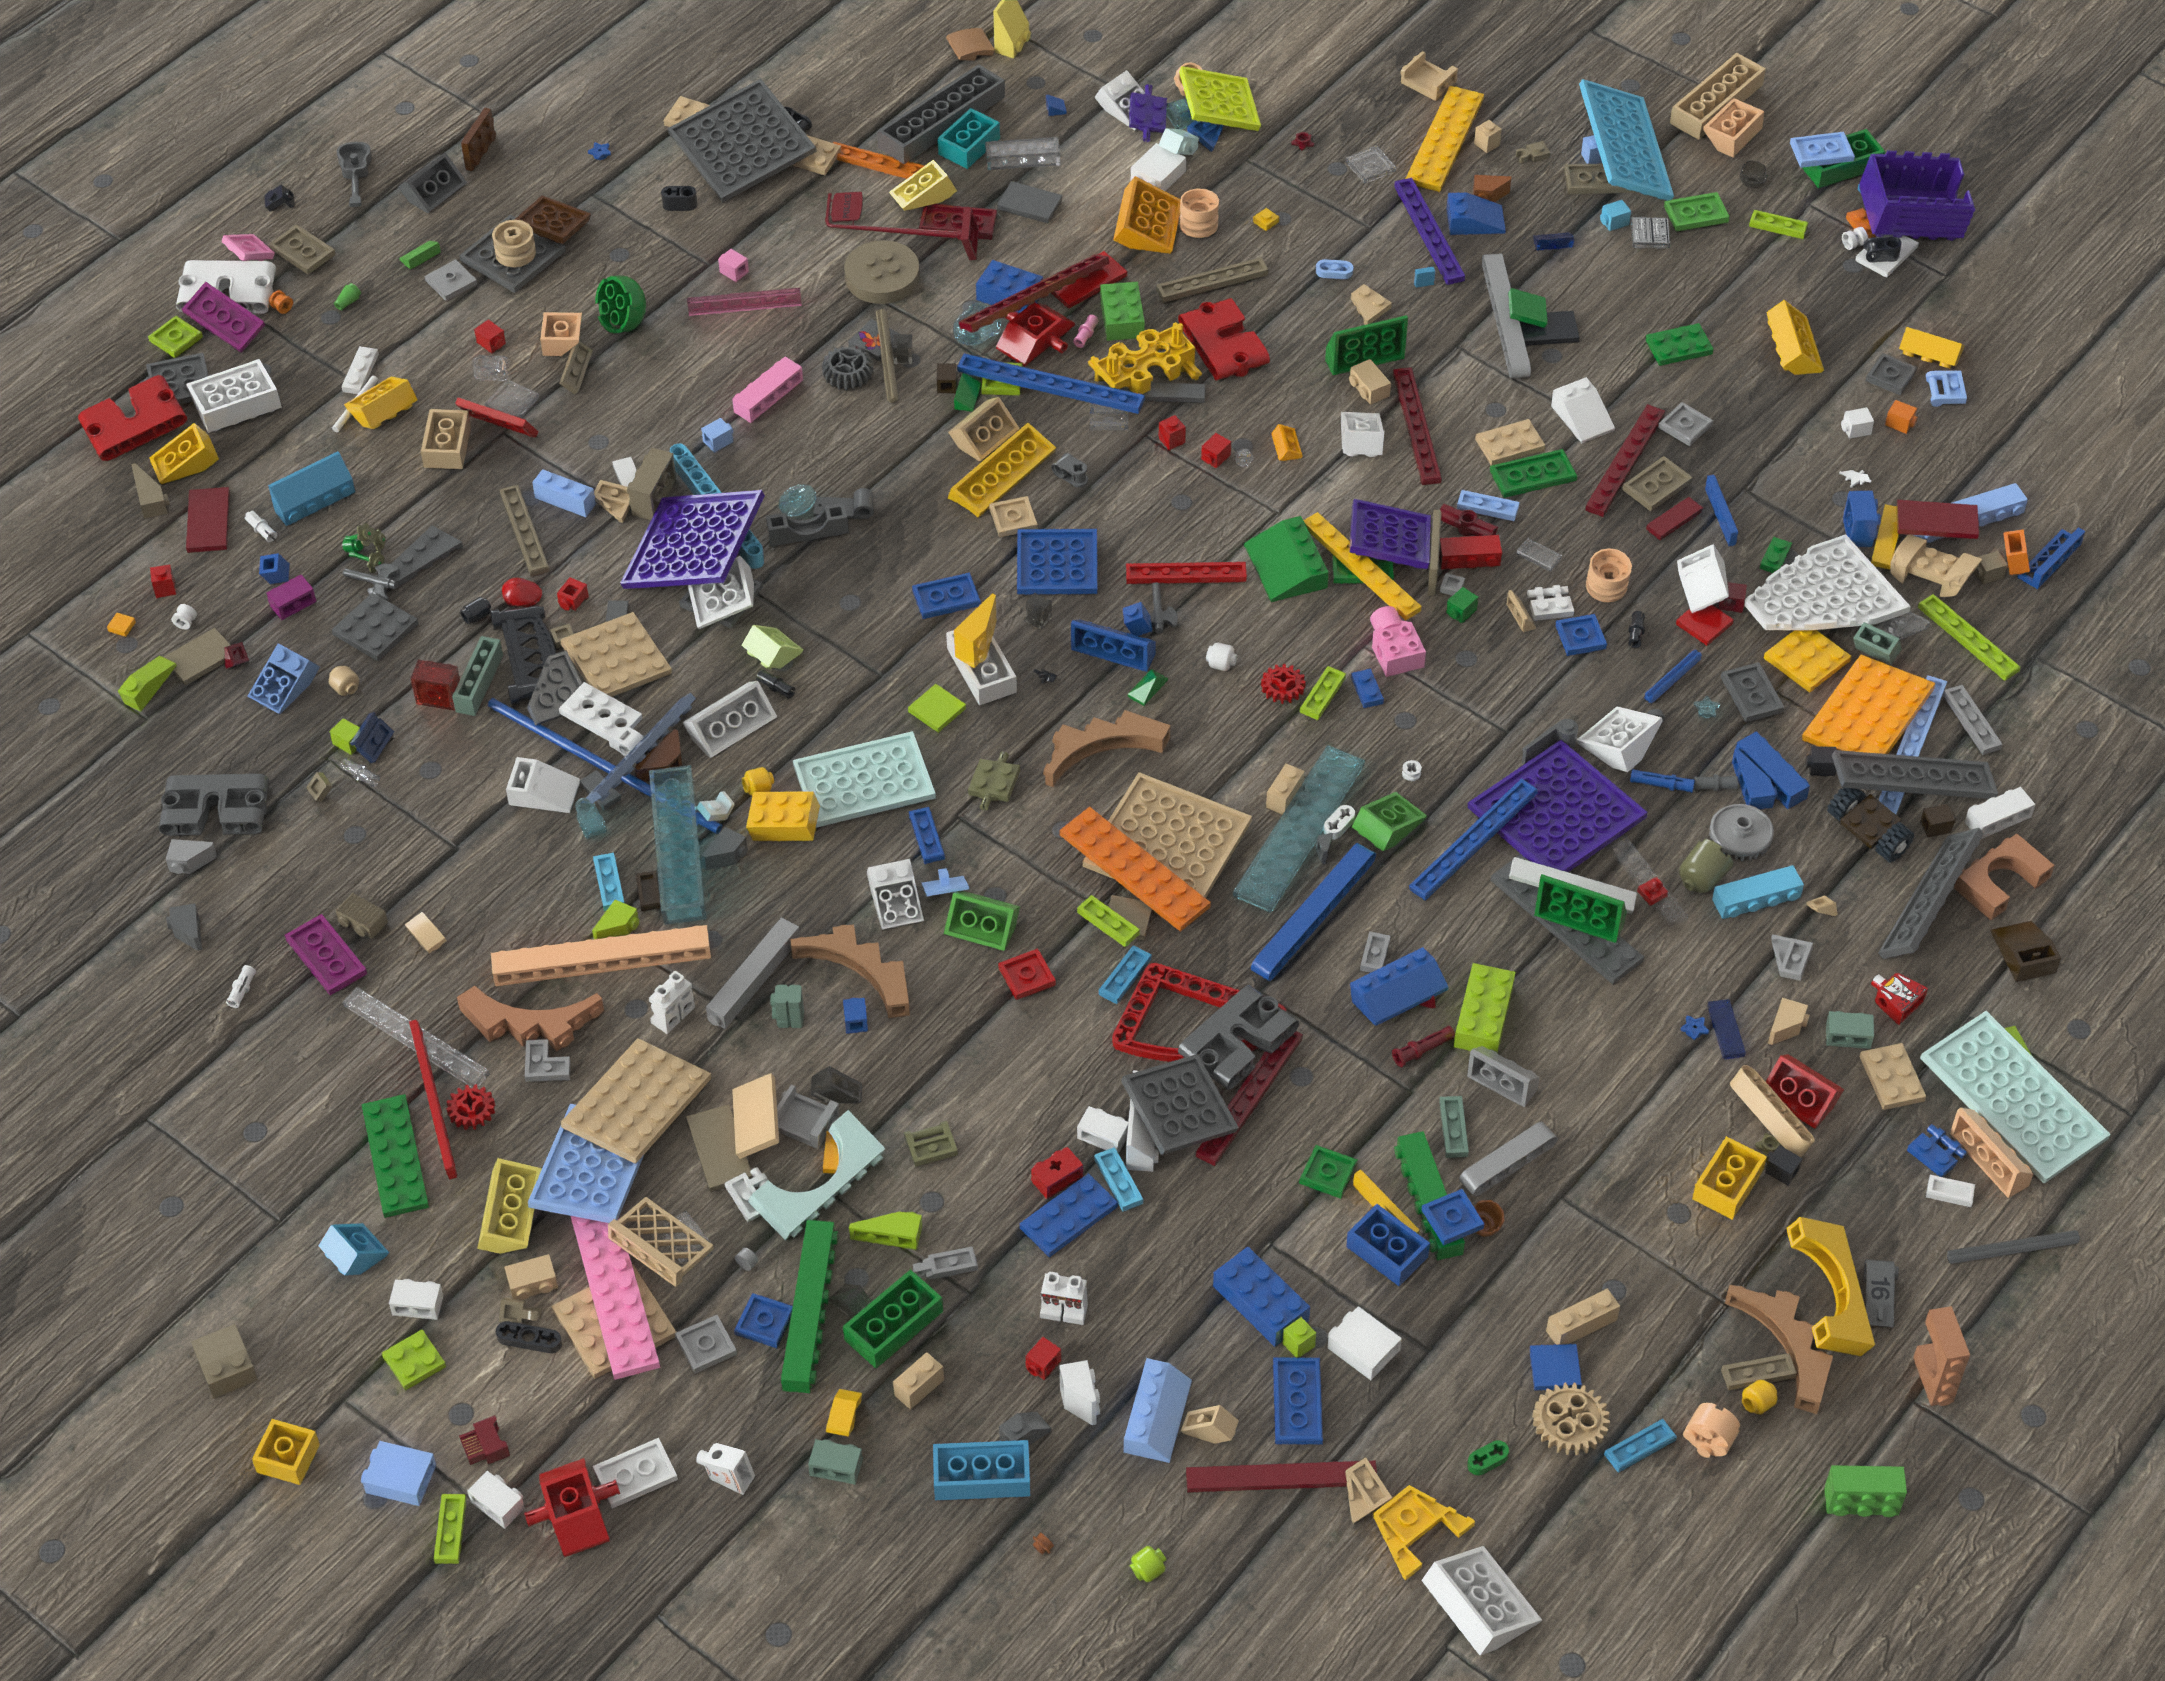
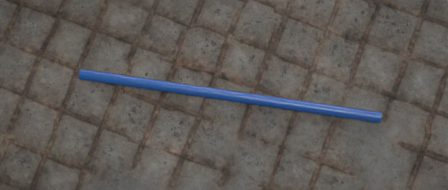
(584, 754)

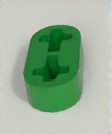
(1490, 1461)

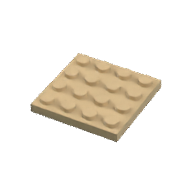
(616, 655)
(582, 1325)

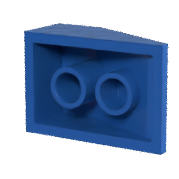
(1473, 215)

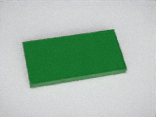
(1533, 473)

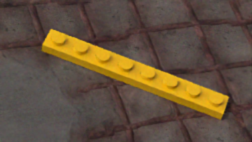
(1362, 567)

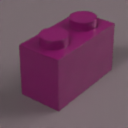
(291, 597)

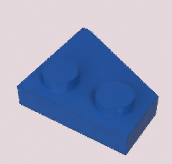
(1206, 132)

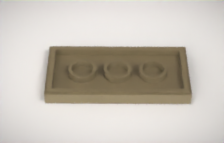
(1589, 180)
(1434, 553)
(715, 1145)

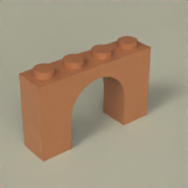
(2013, 855)
(1944, 1360)

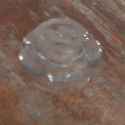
(1243, 461)

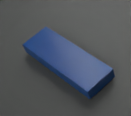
(926, 835)

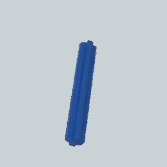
(1673, 676)

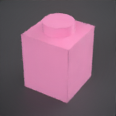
(733, 265)

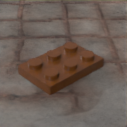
(478, 139)

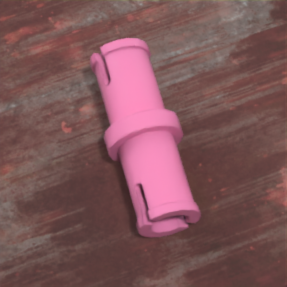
(1085, 331)

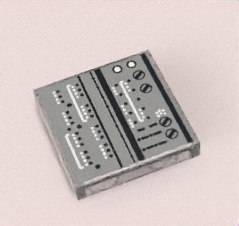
(1650, 232)

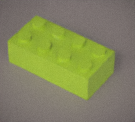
(1484, 1008)

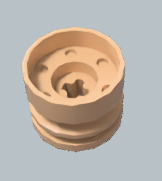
(1199, 213)
(1608, 575)

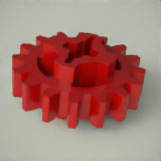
(1283, 683)
(459, 1107)

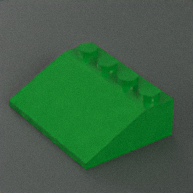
(1376, 341)
(1287, 560)
(1580, 908)

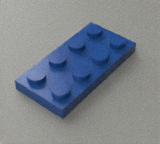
(1068, 1215)

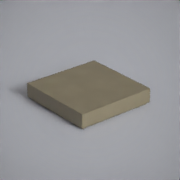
(1133, 911)

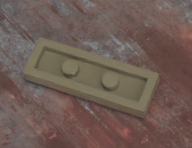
(576, 367)
(1768, 1369)

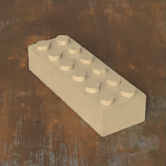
(1734, 79)

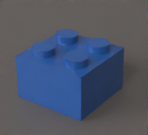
(1861, 518)

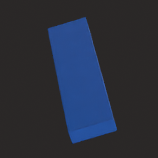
(1721, 510)

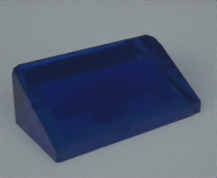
(1553, 241)

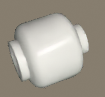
(1221, 656)

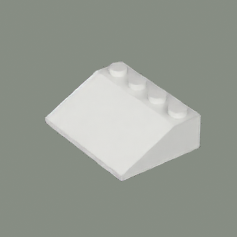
(234, 395)
(1480, 1599)

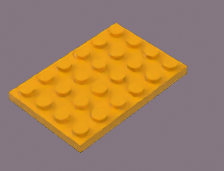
(1869, 708)

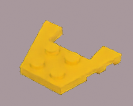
(1409, 1518)

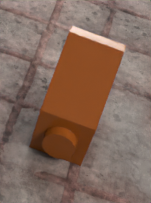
(1491, 187)

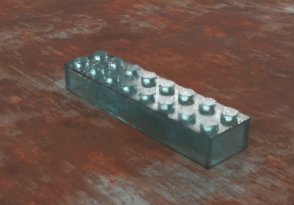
(677, 845)

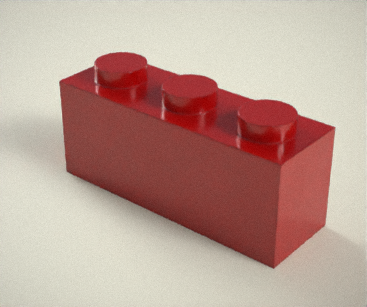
(1470, 552)

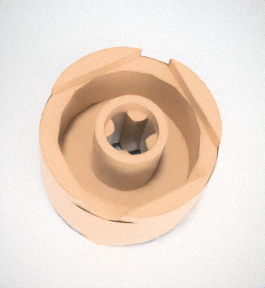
(1712, 1430)

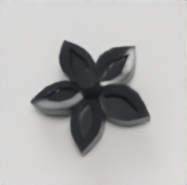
(1045, 675)

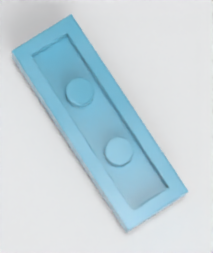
(608, 879)
(1118, 1179)

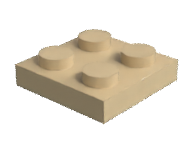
(1013, 515)

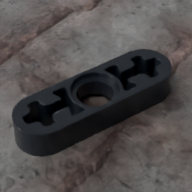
(521, 1329)

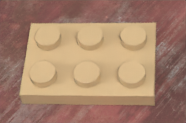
(1510, 442)
(1892, 1076)

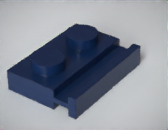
(372, 737)

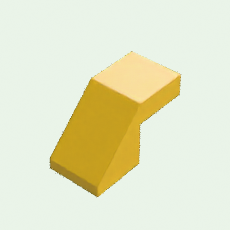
(843, 1412)

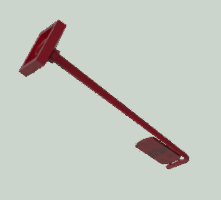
(849, 205)

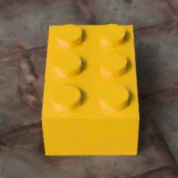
(783, 816)
(1729, 1177)

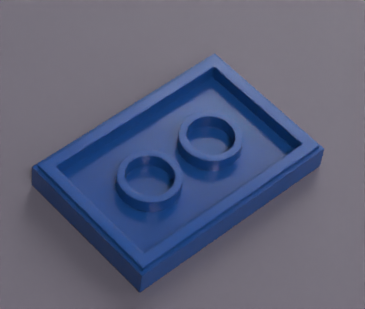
(946, 595)

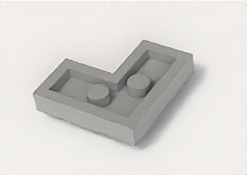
(541, 1066)

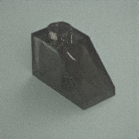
(835, 1086)

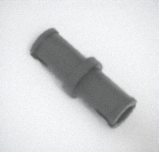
(1716, 782)

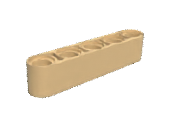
(1771, 1111)

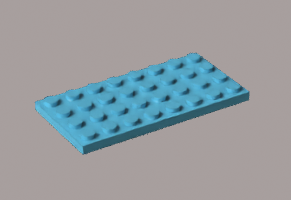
(1626, 140)

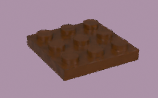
(554, 219)

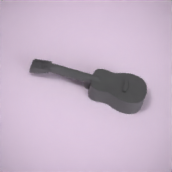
(354, 163)

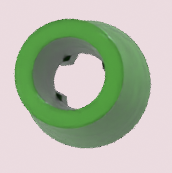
(348, 295)

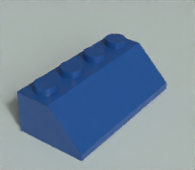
(1112, 645)
(1398, 986)

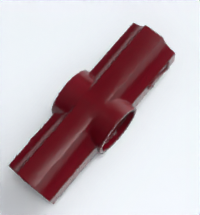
(1466, 522)

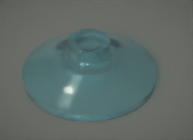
(797, 500)

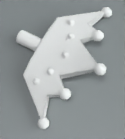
(1855, 477)

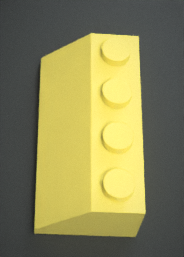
(506, 1213)

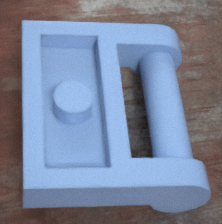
(1952, 385)

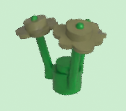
(365, 536)

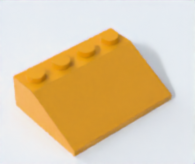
(1147, 218)

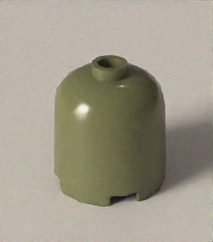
(1704, 867)

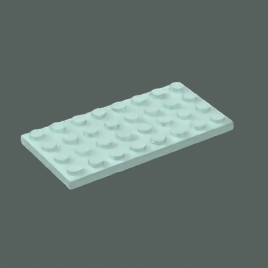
(2015, 1096)

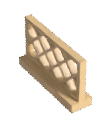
(645, 1251)

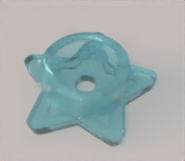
(1706, 712)

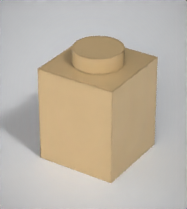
(1487, 136)

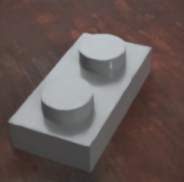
(1375, 952)

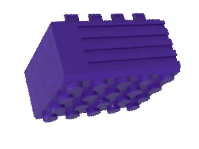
(1915, 196)

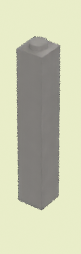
(752, 974)

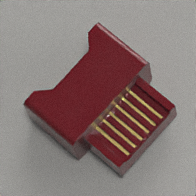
(484, 1442)

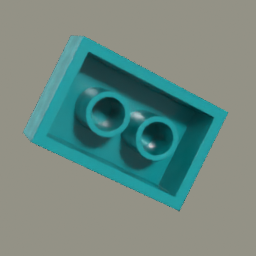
(966, 138)

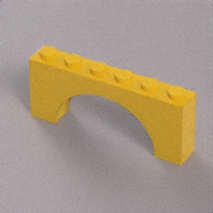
(1828, 1246)

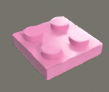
(248, 247)

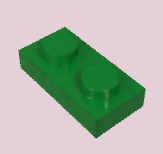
(1775, 555)

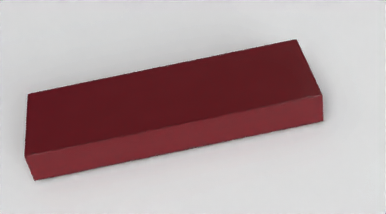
(1674, 518)

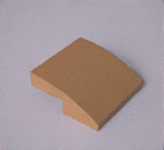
(970, 43)

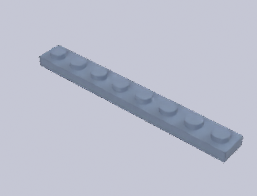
(637, 754)

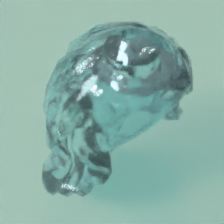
(978, 337)

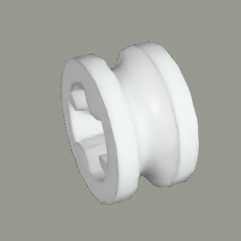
(1411, 776)

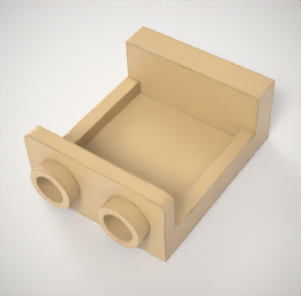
(1428, 78)

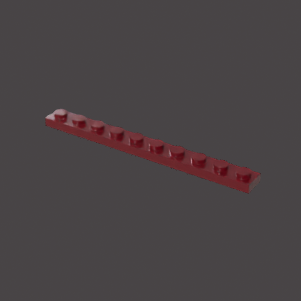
(1029, 295)

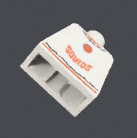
(727, 1467)

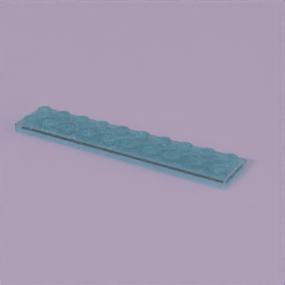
(1298, 828)

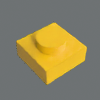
(1266, 219)

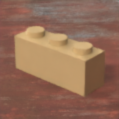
(1583, 1318)

